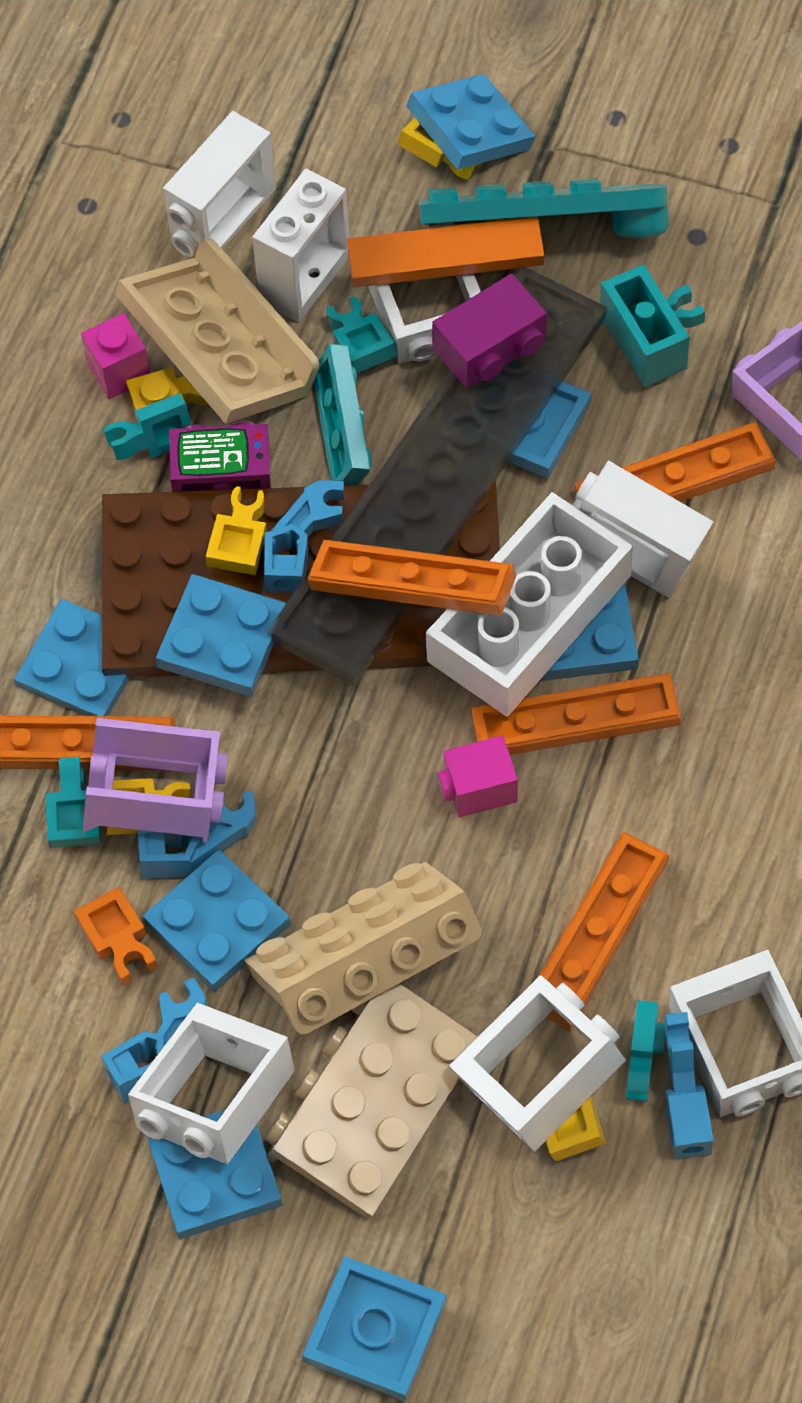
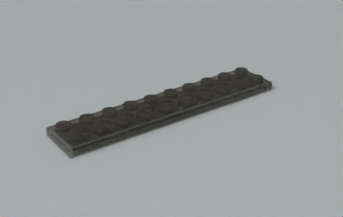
(437, 481)

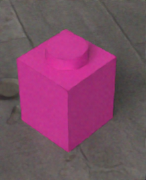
(114, 354)
(478, 777)

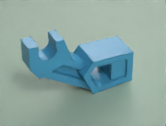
(306, 515)
(152, 845)
(123, 1060)
(685, 1101)

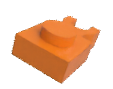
(114, 930)

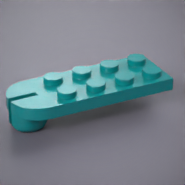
(634, 208)

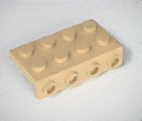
(221, 333)
(365, 946)
(371, 1098)

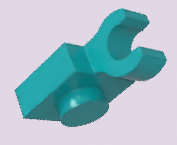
(150, 430)
(67, 809)

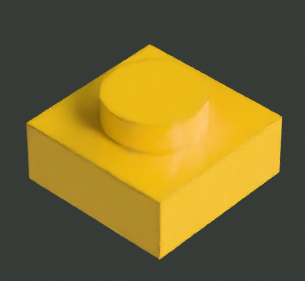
(578, 1133)

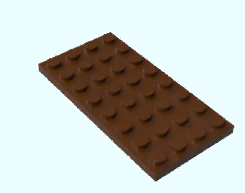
(163, 538)

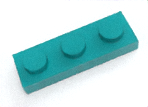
(341, 417)

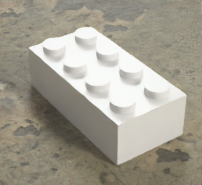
(563, 580)

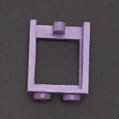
(760, 373)
(161, 749)

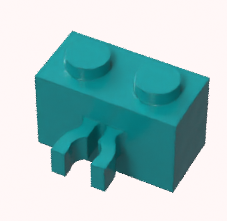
(648, 324)

